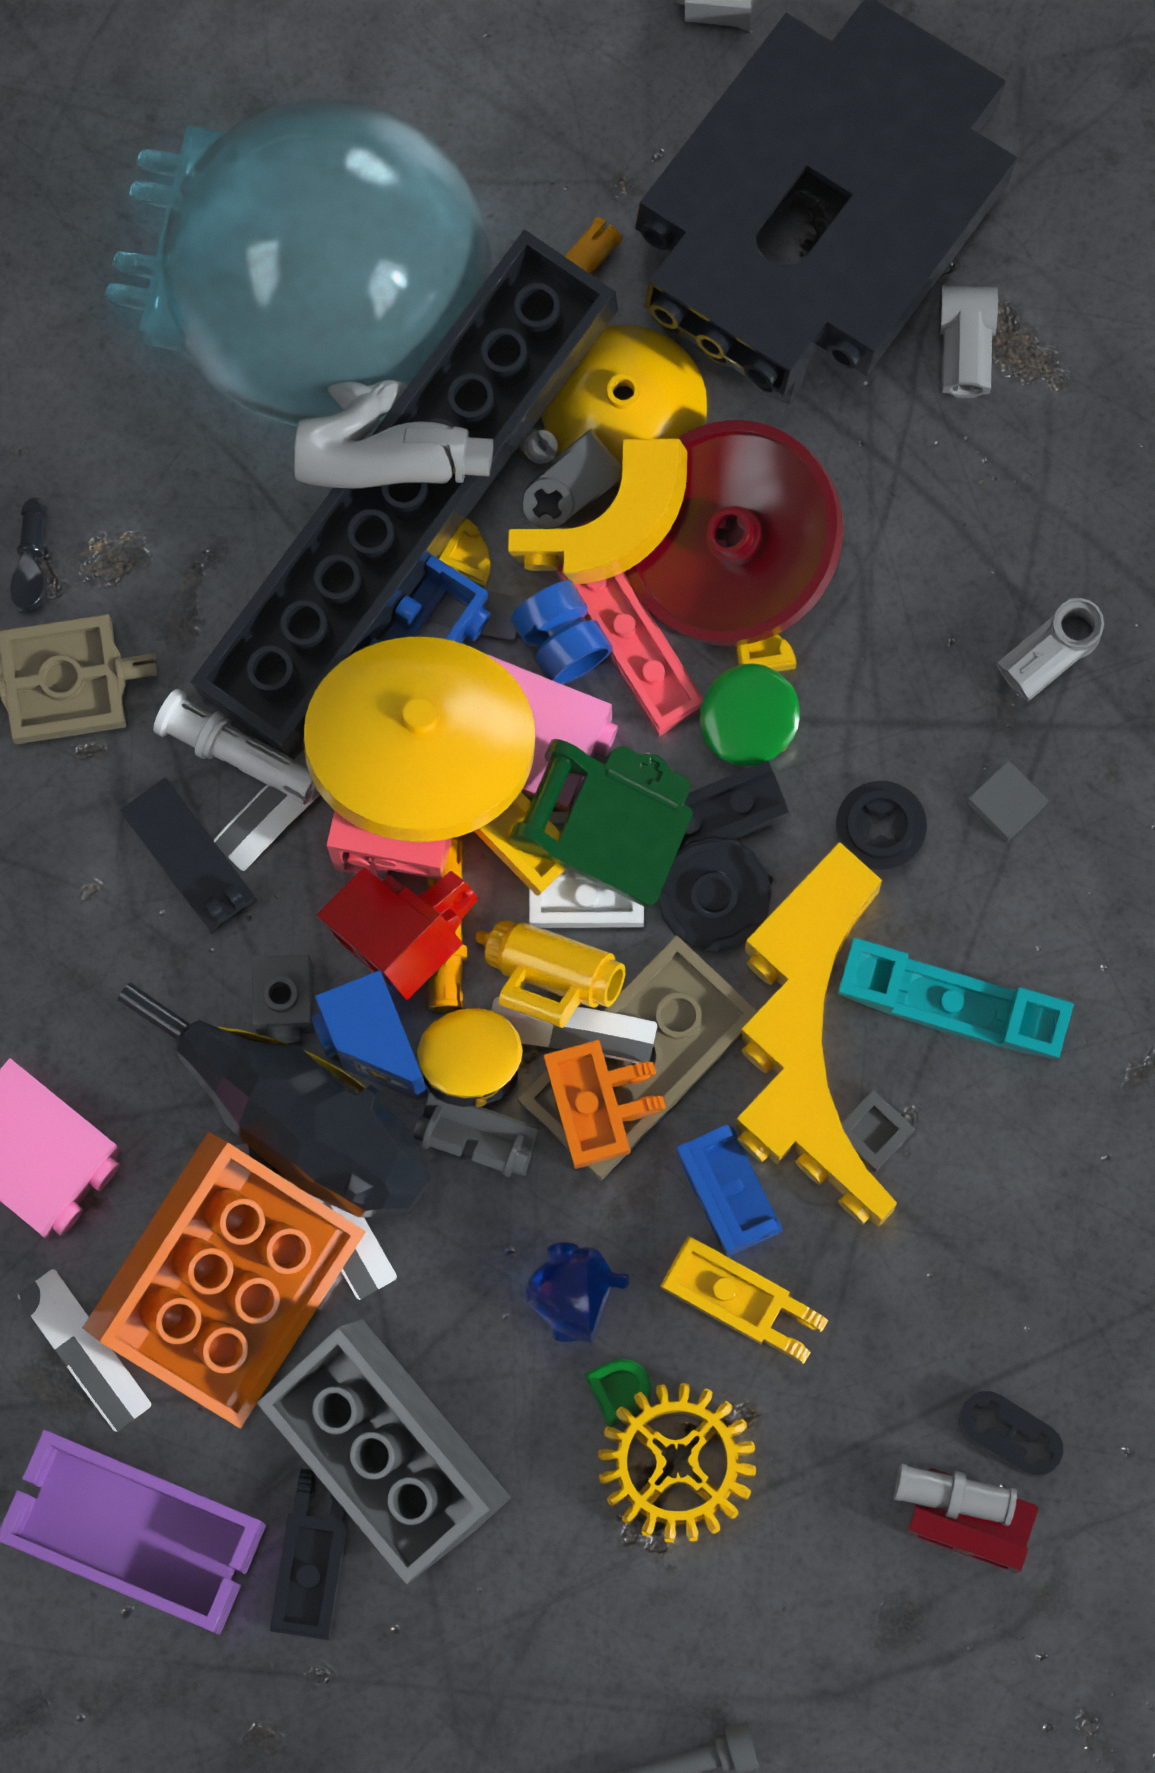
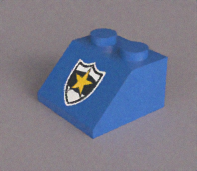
(367, 1035)

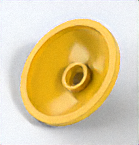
(665, 385)

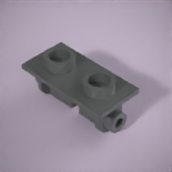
(477, 1133)

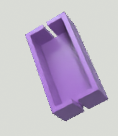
(132, 1532)

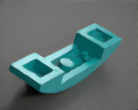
(954, 1002)

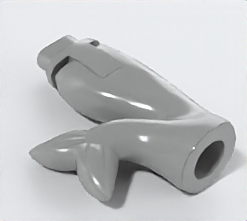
(334, 455)

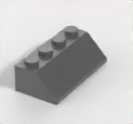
(383, 1450)

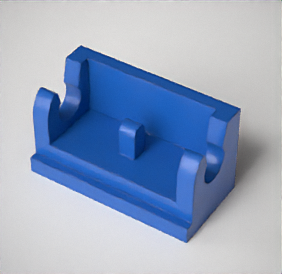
(728, 1190)

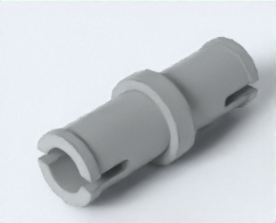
(955, 1494)

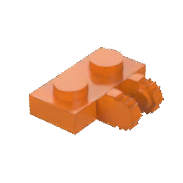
(589, 1105)

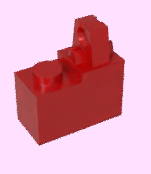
(397, 929)

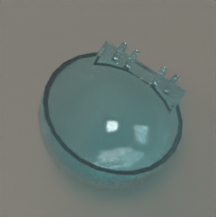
(306, 253)

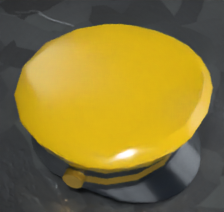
(470, 1057)

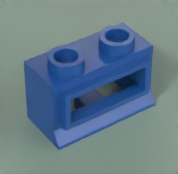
(441, 580)

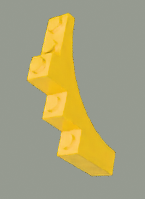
(796, 1108)

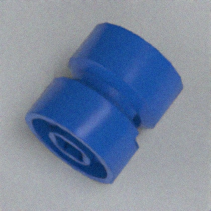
(558, 628)

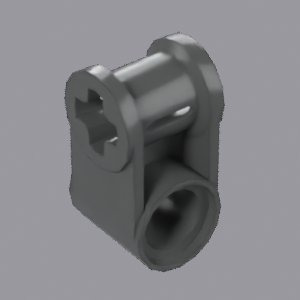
(580, 476)

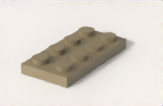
(696, 1024)

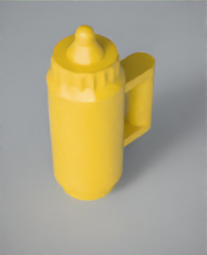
(552, 964)

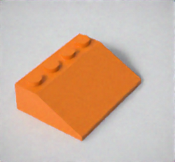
(223, 1280)

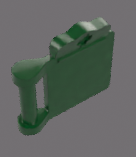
(620, 824)

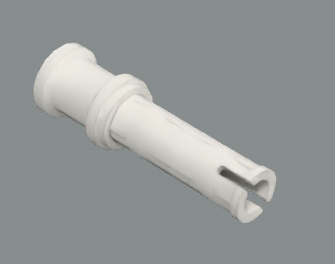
(215, 736)

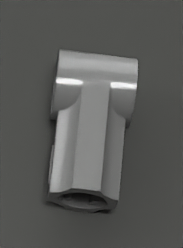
(967, 329)
(1049, 651)

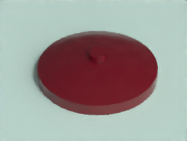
(749, 538)

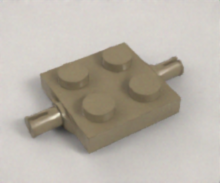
(66, 678)

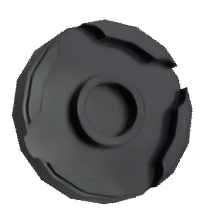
(715, 894)

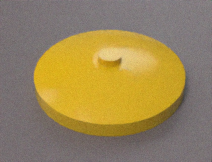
(419, 739)

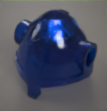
(572, 1290)

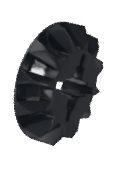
(880, 799)

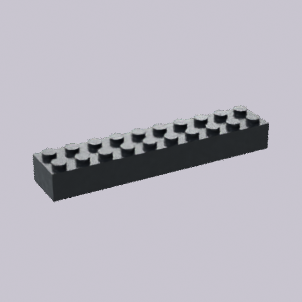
(374, 542)

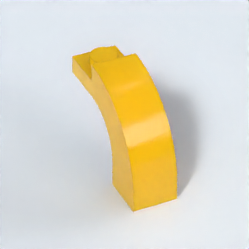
(627, 531)

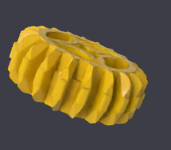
(710, 1425)

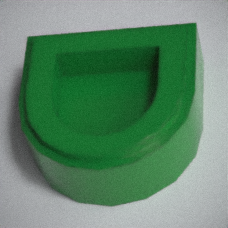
(616, 1386)

